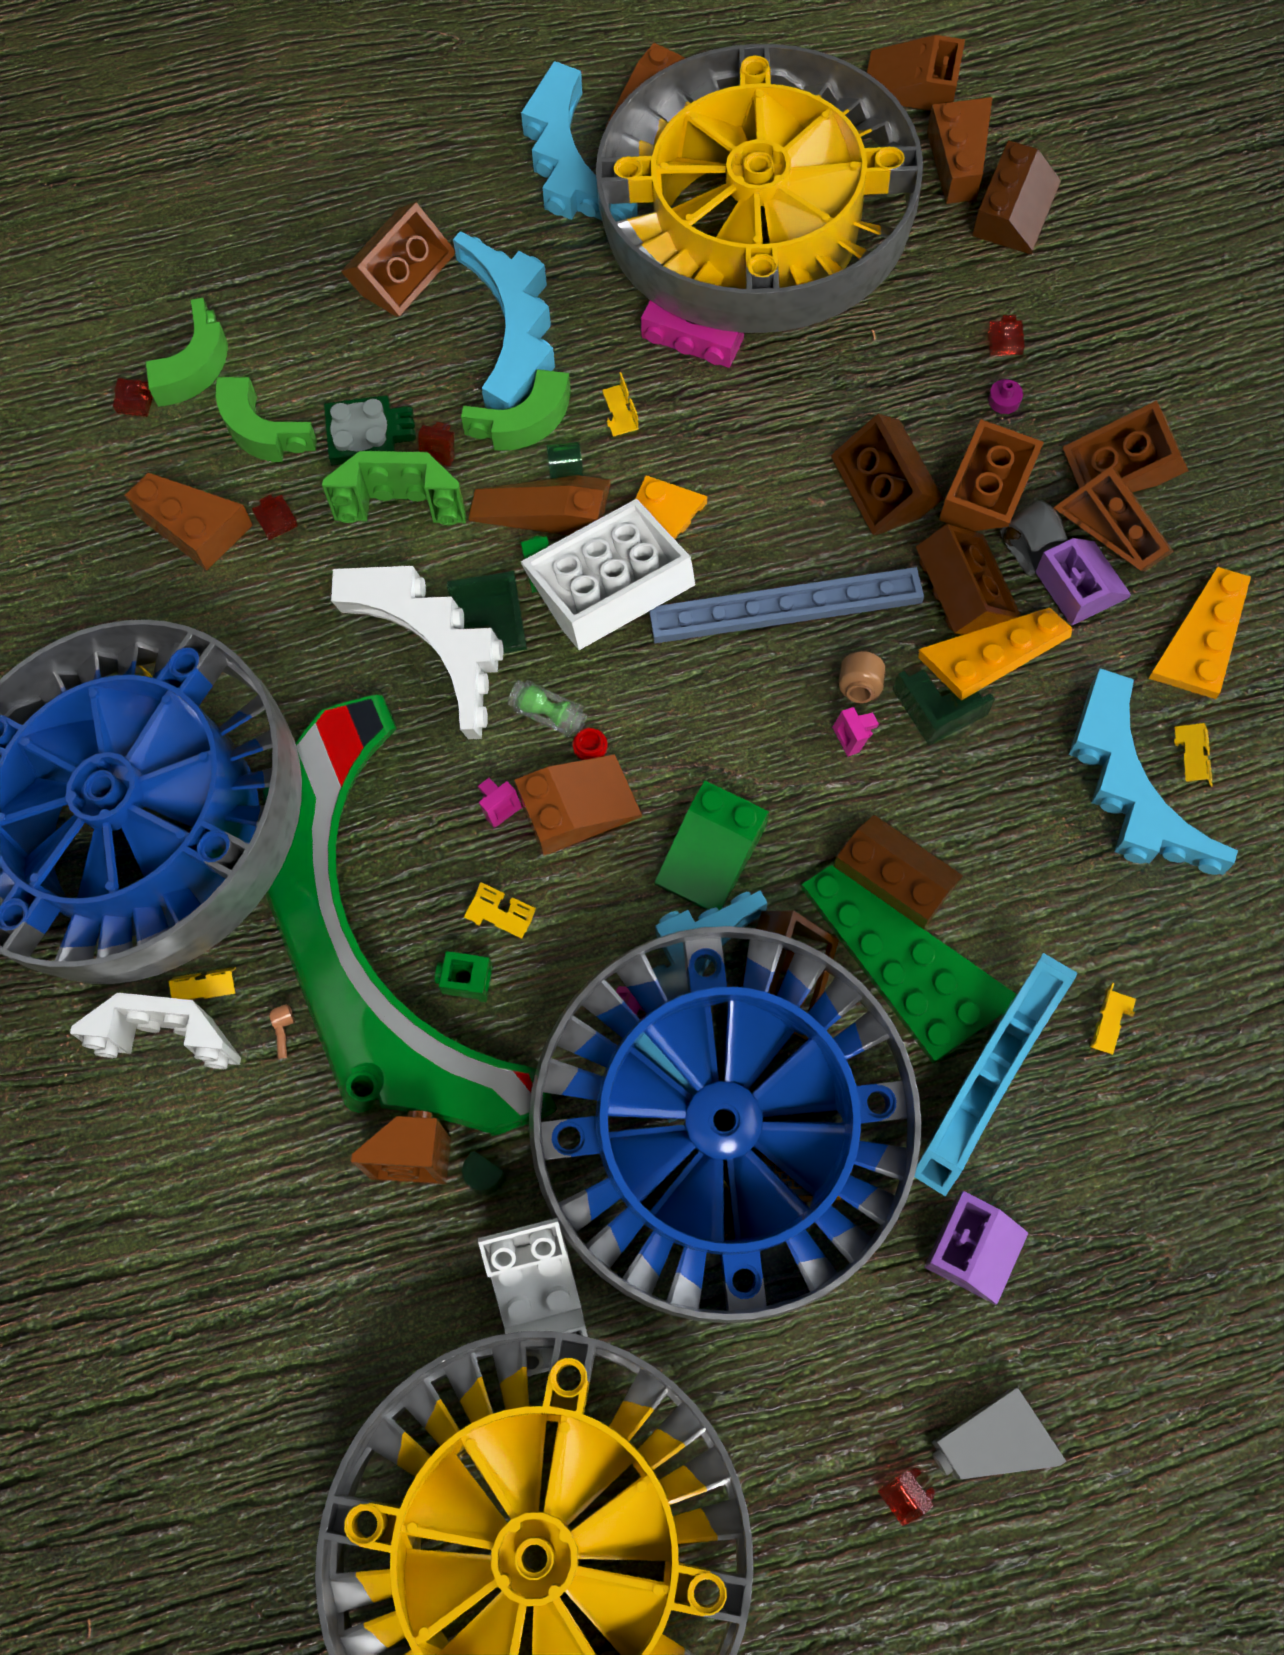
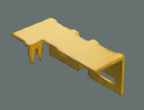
(622, 419)
(1194, 756)
(481, 909)
(209, 987)
(1109, 1025)

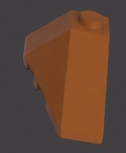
(543, 505)

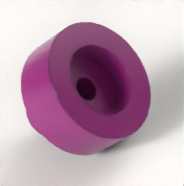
(1005, 396)

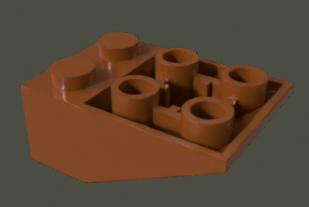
(919, 70)

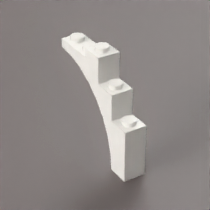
(399, 596)

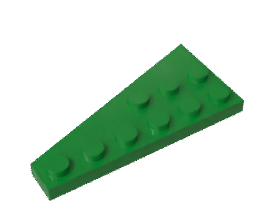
(922, 980)

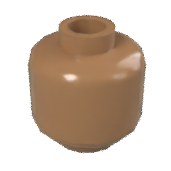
(862, 676)

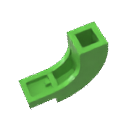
(195, 367)
(527, 422)
(253, 434)

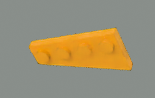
(670, 504)
(1204, 641)
(990, 653)

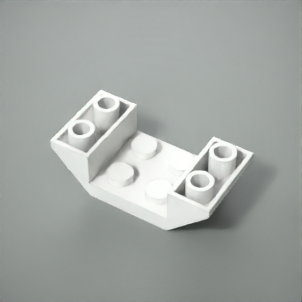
(113, 1026)
(534, 1284)

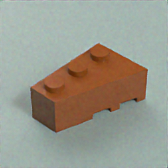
(959, 146)
(1116, 519)

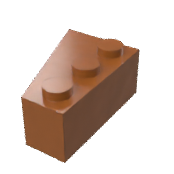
(189, 518)

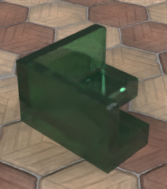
(492, 602)
(938, 715)

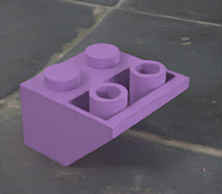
(1080, 579)
(977, 1247)

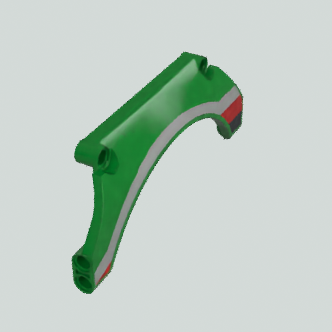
(359, 1021)

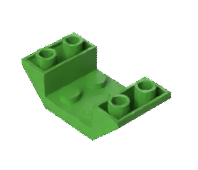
(393, 476)

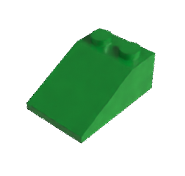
(712, 847)

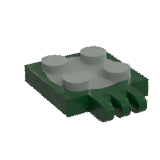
(366, 426)

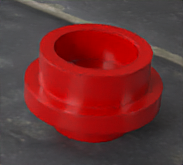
(590, 744)

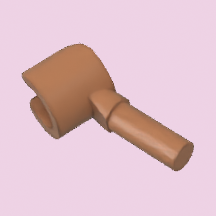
(281, 1017)

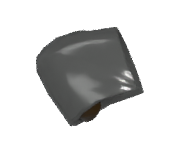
(1032, 533)

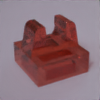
(1006, 336)
(132, 397)
(437, 442)
(274, 516)
(907, 1497)

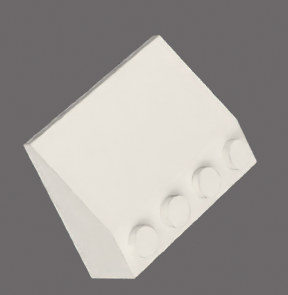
(609, 573)

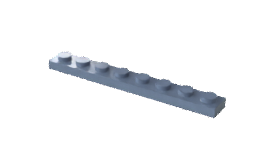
(786, 605)

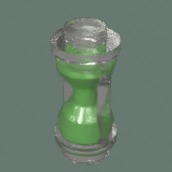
(532, 700)

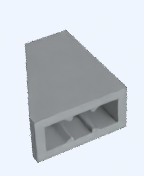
(996, 1441)

